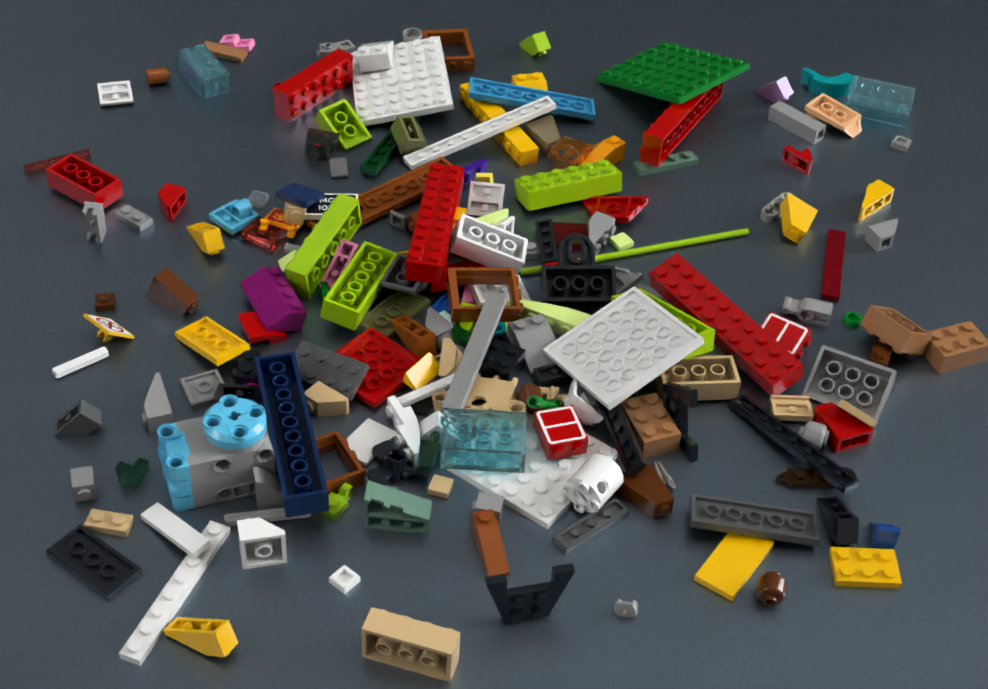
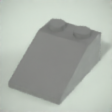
(532, 335)

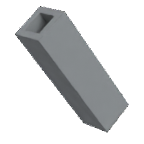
(796, 122)

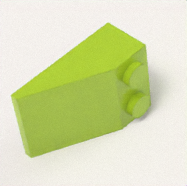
(343, 120)

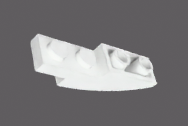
(407, 429)

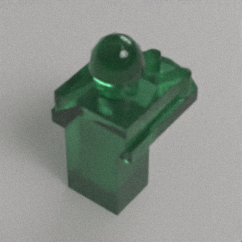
(431, 449)
(133, 473)

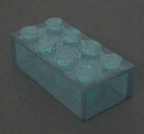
(203, 71)

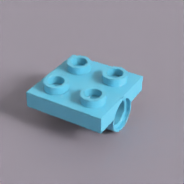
(234, 215)

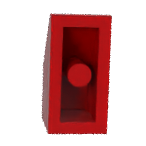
(172, 199)

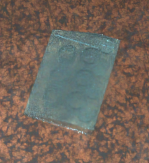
(881, 100)
(483, 440)

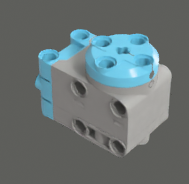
(215, 454)

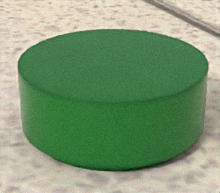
(852, 320)

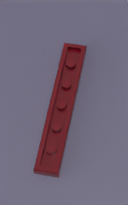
(833, 265)

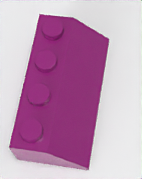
(274, 300)

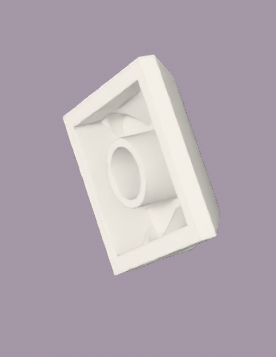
(584, 404)

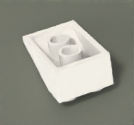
(375, 56)

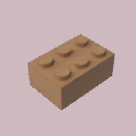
(896, 330)
(956, 347)
(652, 425)

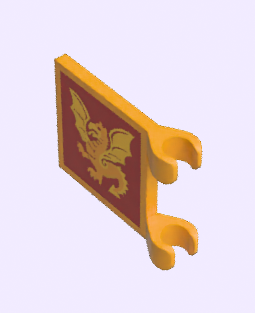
(276, 218)

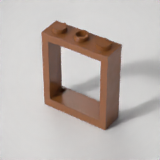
(455, 37)
(482, 276)
(357, 474)

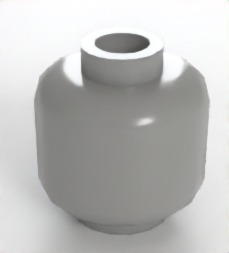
(815, 434)

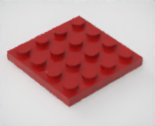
(387, 365)

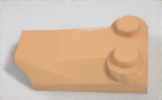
(835, 114)

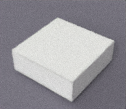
(344, 579)

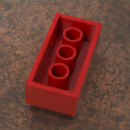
(83, 181)

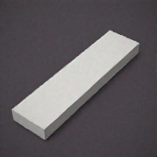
(176, 530)

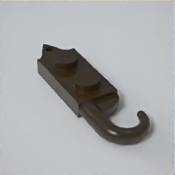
(806, 478)

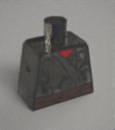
(321, 144)

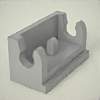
(95, 220)

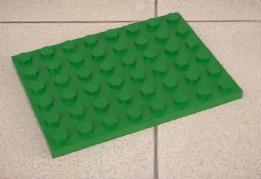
(672, 72)

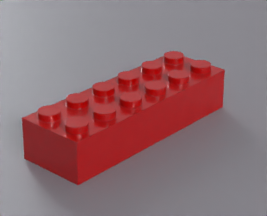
(313, 85)

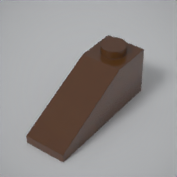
(880, 353)

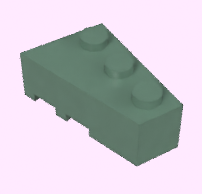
(395, 510)

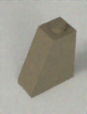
(543, 133)

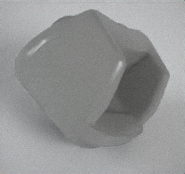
(626, 609)

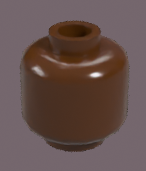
(526, 391)
(771, 588)

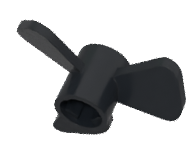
(394, 464)

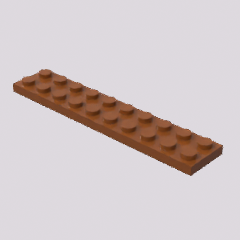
(392, 193)

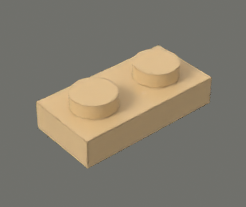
(109, 522)

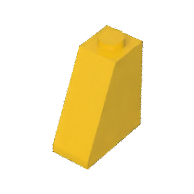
(796, 217)

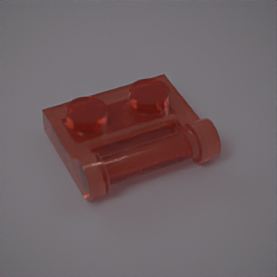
(273, 233)

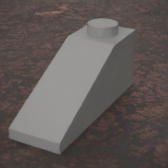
(156, 406)

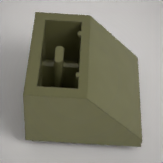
(408, 134)

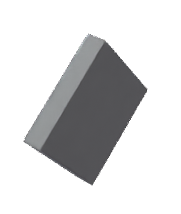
(201, 388)

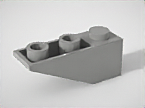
(600, 229)

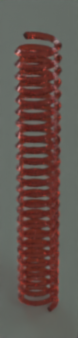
(55, 158)

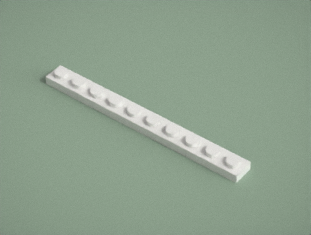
(479, 132)

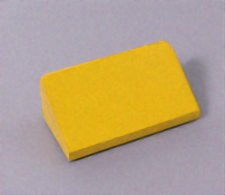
(422, 372)

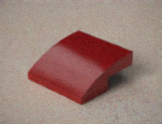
(256, 331)

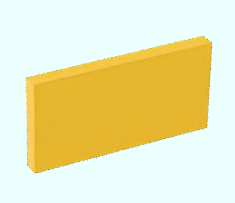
(212, 341)
(733, 564)

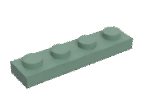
(671, 162)

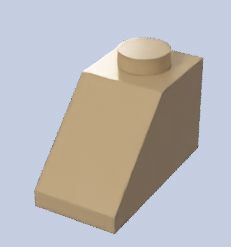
(326, 401)

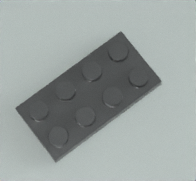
(330, 368)

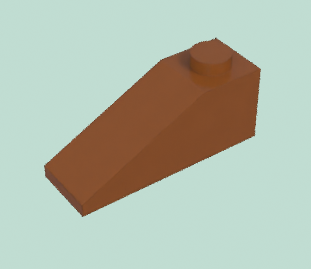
(414, 336)
(489, 542)

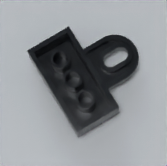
(577, 281)

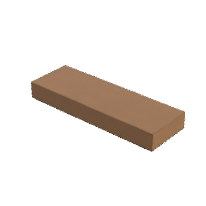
(226, 52)

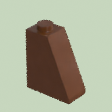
(172, 293)
(647, 492)

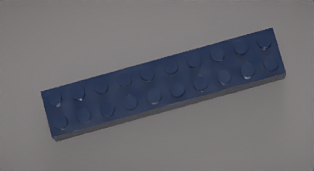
(291, 435)

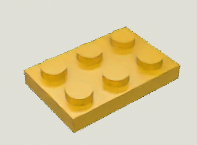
(865, 567)

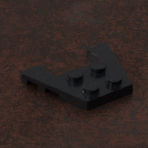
(676, 401)
(530, 600)

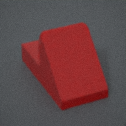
(799, 160)

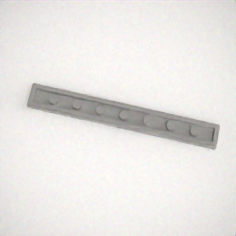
(475, 351)

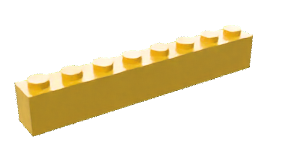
(513, 140)

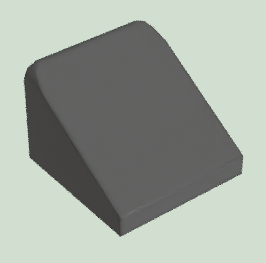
(338, 168)

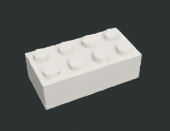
(488, 244)

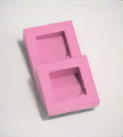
(234, 41)

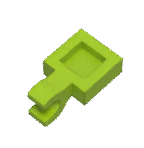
(338, 502)

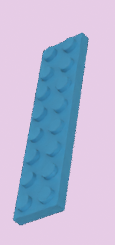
(519, 96)

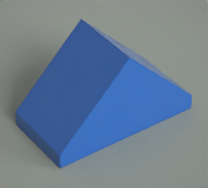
(883, 535)

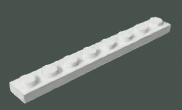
(172, 597)

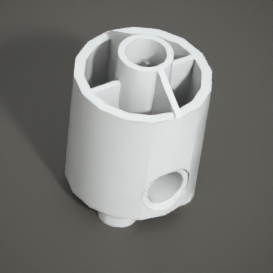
(593, 483)

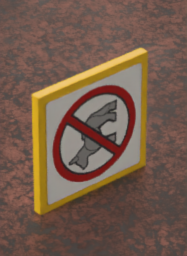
(108, 328)

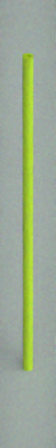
(653, 248)

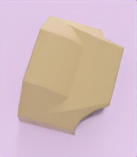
(449, 358)

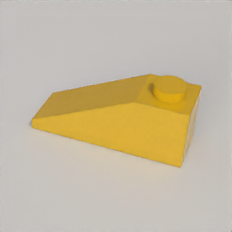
(877, 196)
(207, 237)
(204, 635)

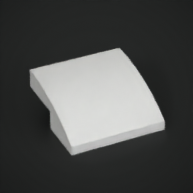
(115, 93)
(485, 198)

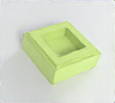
(621, 241)

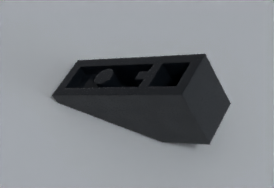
(839, 521)

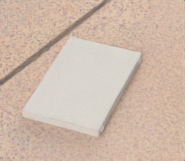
(366, 437)

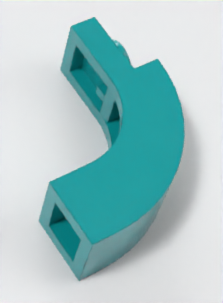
(831, 86)

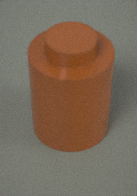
(157, 75)

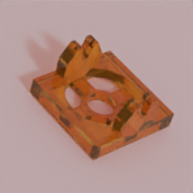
(575, 147)

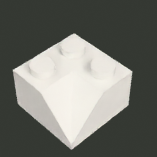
(261, 543)

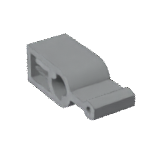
(809, 310)

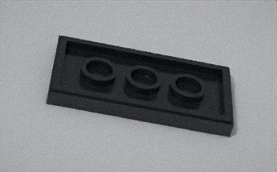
(94, 562)

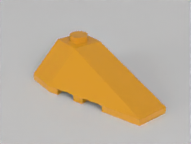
(609, 149)

